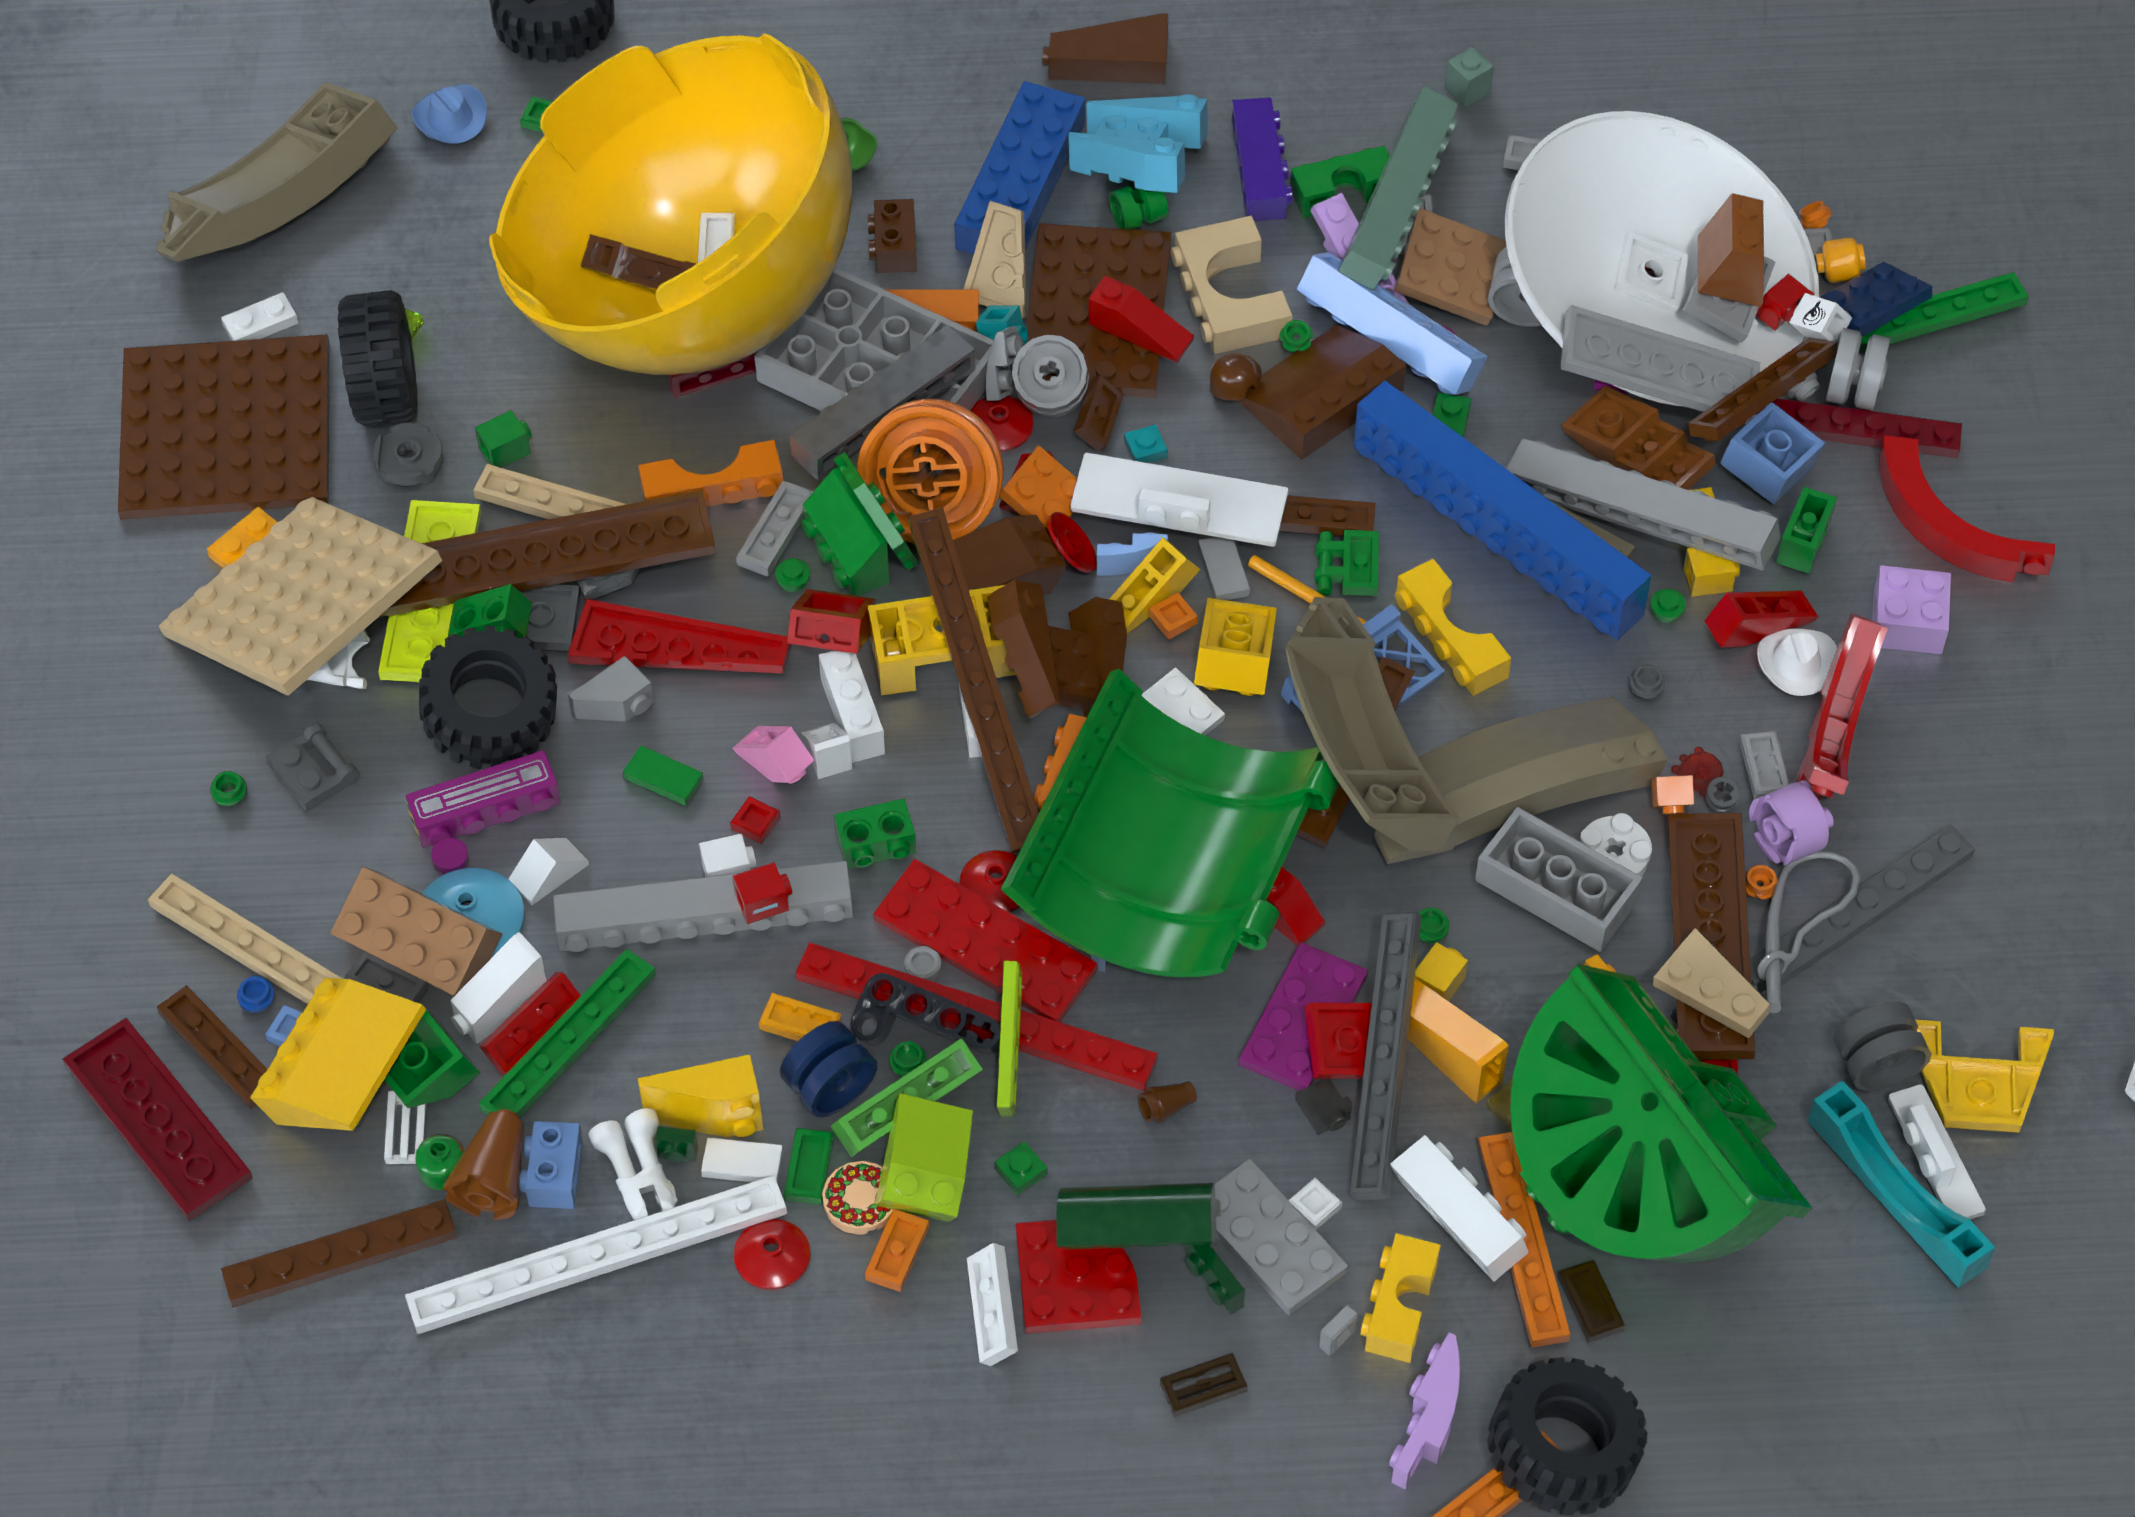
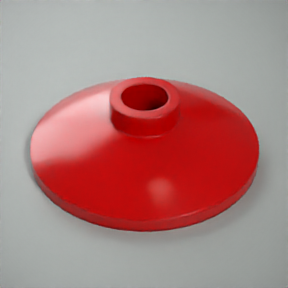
(1014, 425)
(1072, 542)
(977, 877)
(774, 1268)

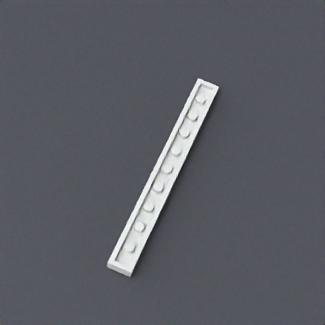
(595, 1254)

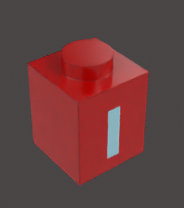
(762, 892)

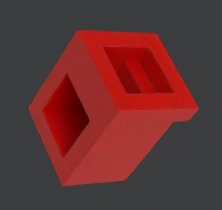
(1781, 302)

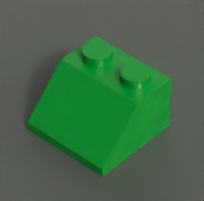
(429, 1065)

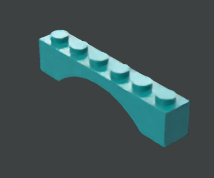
(1942, 1233)

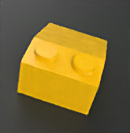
(1235, 646)
(707, 1098)

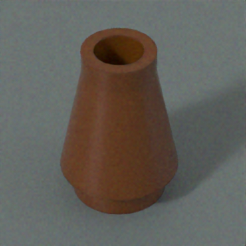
(1164, 1101)

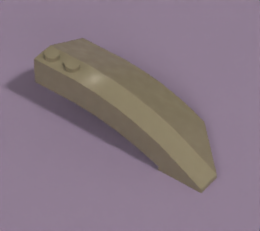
(279, 178)

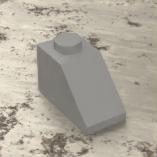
(613, 694)

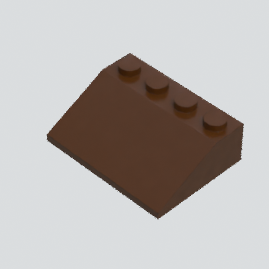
(1318, 389)

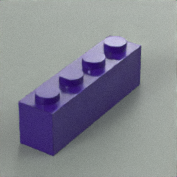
(1260, 160)

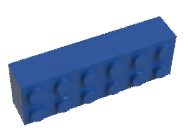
(1023, 160)

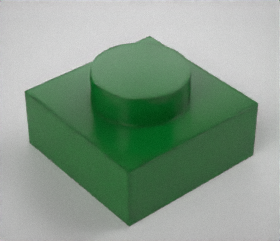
(1021, 1168)

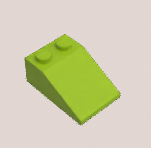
(925, 1158)

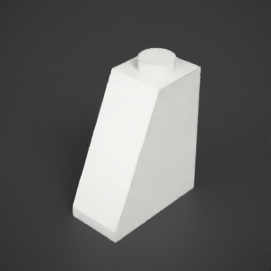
(498, 989)

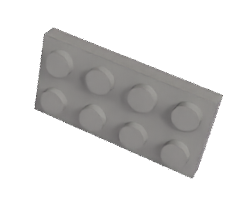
(1274, 1239)

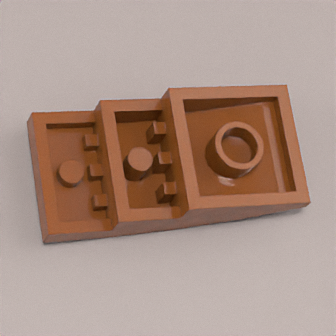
(1635, 439)

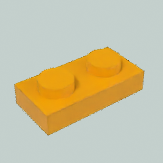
(236, 540)

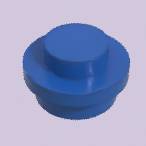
(255, 994)

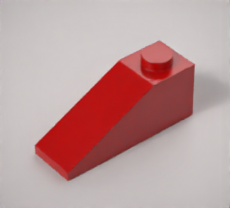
(1136, 319)
(1750, 616)

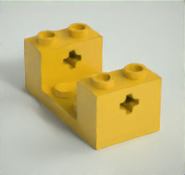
(906, 637)

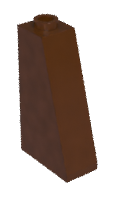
(1111, 52)

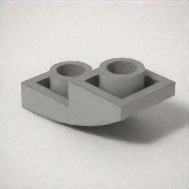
(1002, 354)

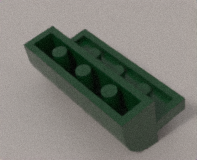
(1137, 1216)

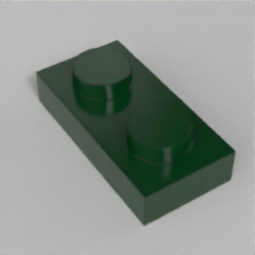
(1221, 1282)

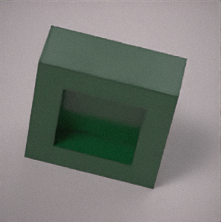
(676, 1144)

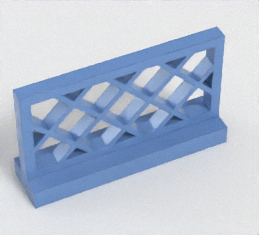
(1382, 628)

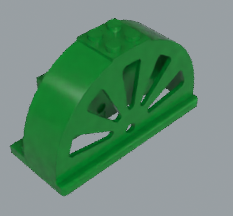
(1638, 1135)

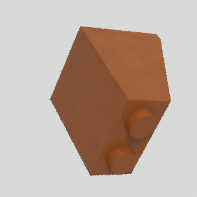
(1733, 252)

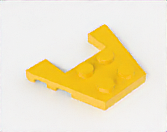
(1982, 1090)

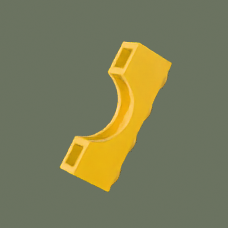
(1475, 658)

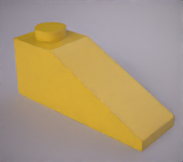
(1153, 580)

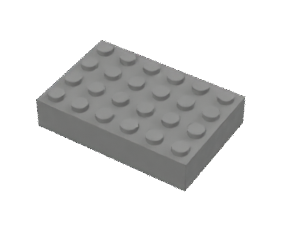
(850, 337)

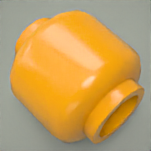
(1841, 259)

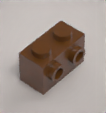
(894, 236)

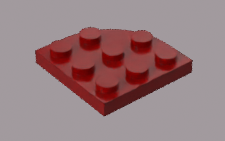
(1073, 1285)

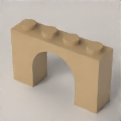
(1224, 320)

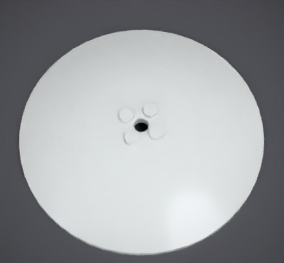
(1631, 196)

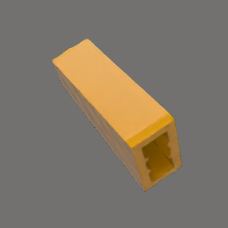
(1456, 1043)

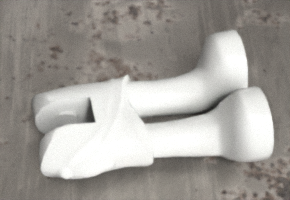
(640, 1128)

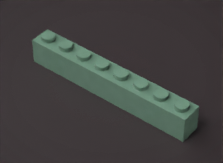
(1398, 189)

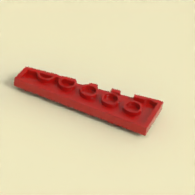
(672, 641)

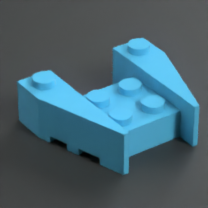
(1140, 140)

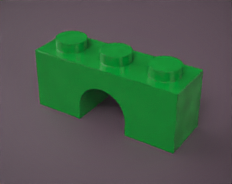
(1319, 180)

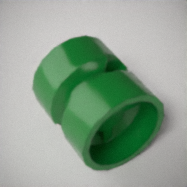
(1136, 205)

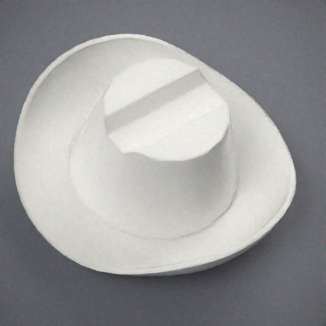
(1796, 660)

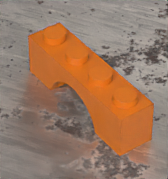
(751, 475)

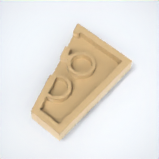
(1000, 258)
(1711, 985)

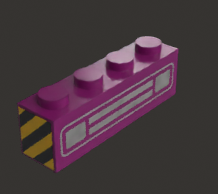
(483, 799)

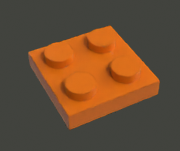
(1040, 487)

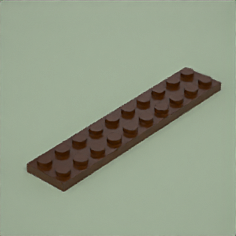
(564, 550)

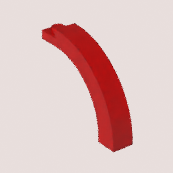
(1943, 530)

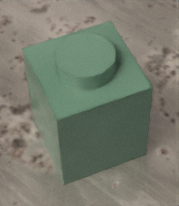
(1469, 76)

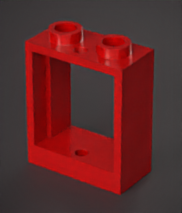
(835, 614)

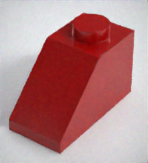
(1297, 913)

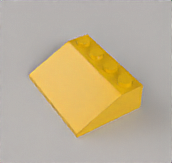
(336, 1055)

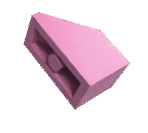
(775, 753)

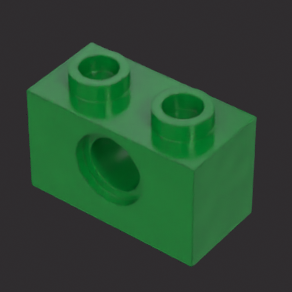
(1806, 530)

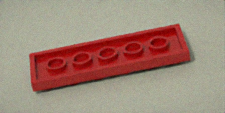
(981, 936)

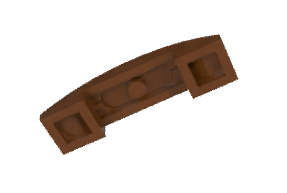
(630, 264)

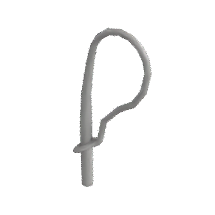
(1777, 961)

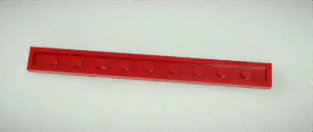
(1038, 1034)

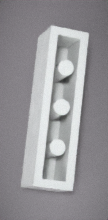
(1460, 1208)

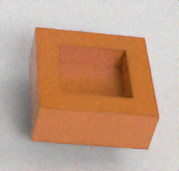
(1173, 616)

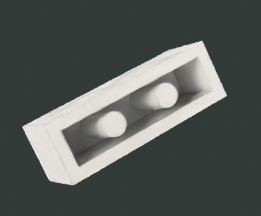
(852, 703)

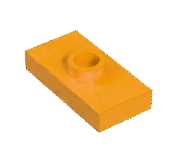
(793, 1017)

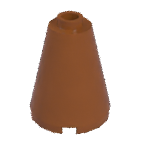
(489, 1168)

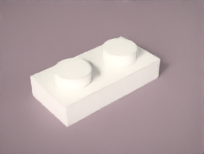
(260, 319)

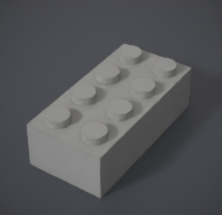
(1558, 879)

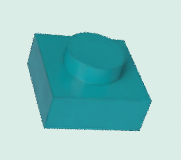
(1146, 444)

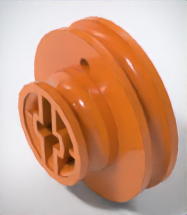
(952, 442)

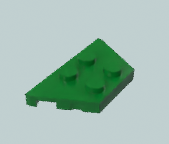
(871, 500)

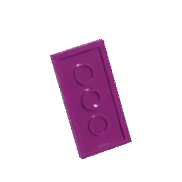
(1280, 1039)

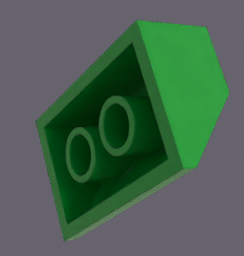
(846, 536)

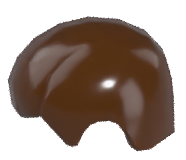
(1233, 376)

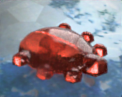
(1702, 766)

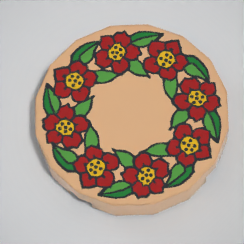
(851, 1198)

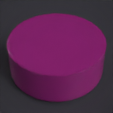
(449, 855)

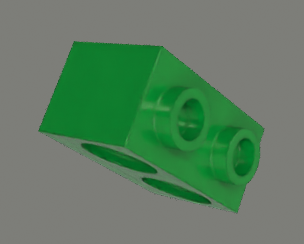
(497, 607)
(873, 827)

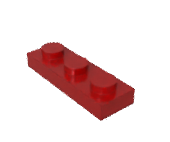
(529, 1022)

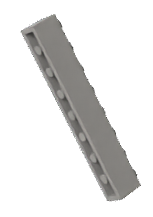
(1647, 504)
(692, 908)

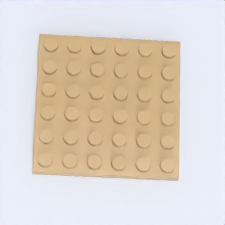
(299, 594)

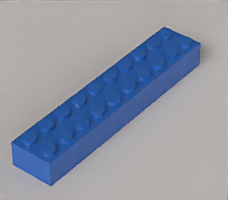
(1501, 511)

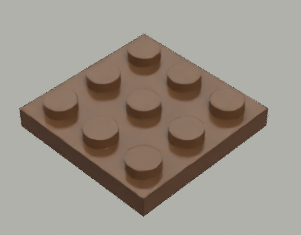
(1449, 266)

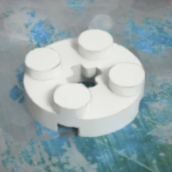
(1622, 832)

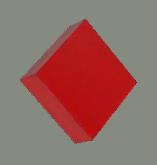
(755, 819)

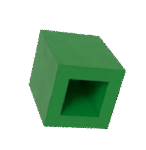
(504, 439)

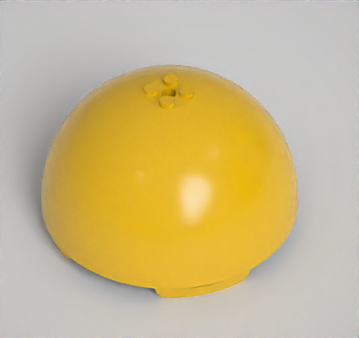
(637, 162)

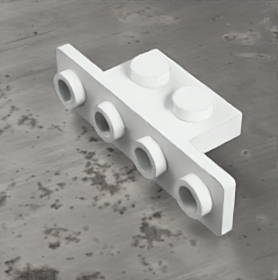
(1935, 1151)

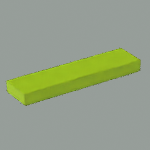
(1009, 1039)

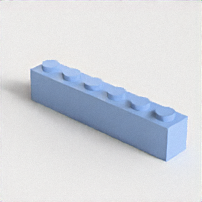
(1395, 324)

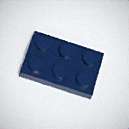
(1879, 296)

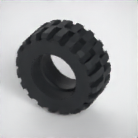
(552, 30)
(377, 357)
(495, 656)
(1552, 1475)

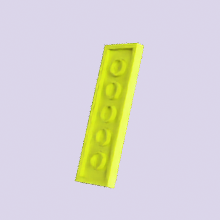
(416, 633)

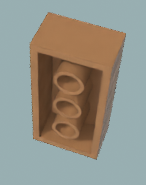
(414, 931)

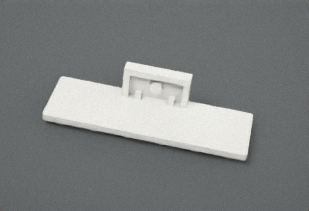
(1179, 499)

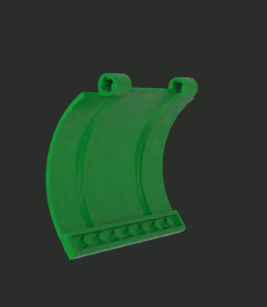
(1163, 839)

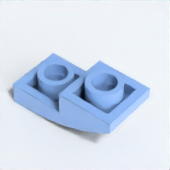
(1123, 559)

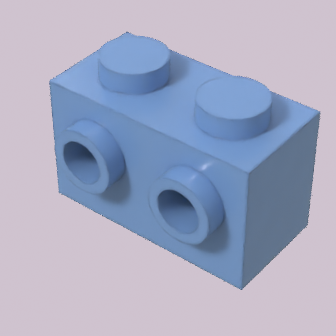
(553, 1165)

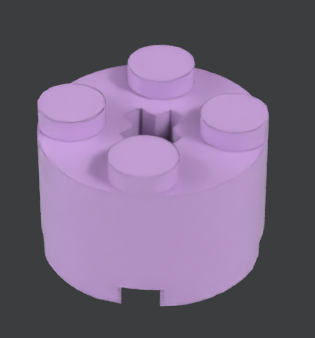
(1790, 823)

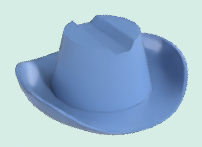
(451, 114)

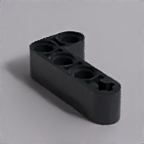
(932, 1019)

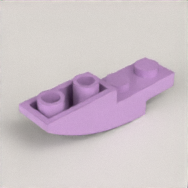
(1339, 227)
(1434, 1412)

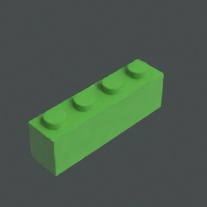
(928, 1081)

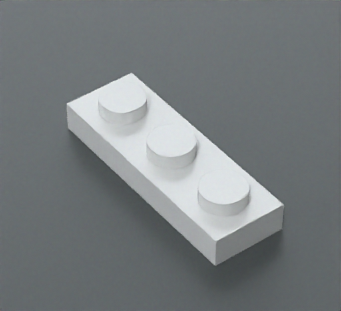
(992, 1304)

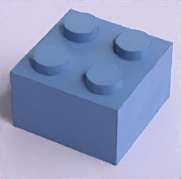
(1772, 453)

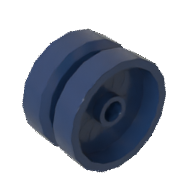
(828, 1069)

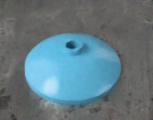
(493, 899)

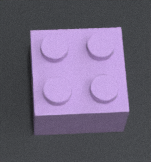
(1913, 608)

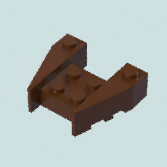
(1052, 661)

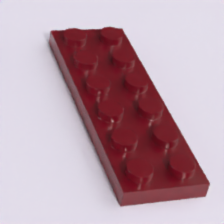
(157, 1119)

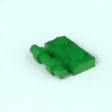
(1359, 567)

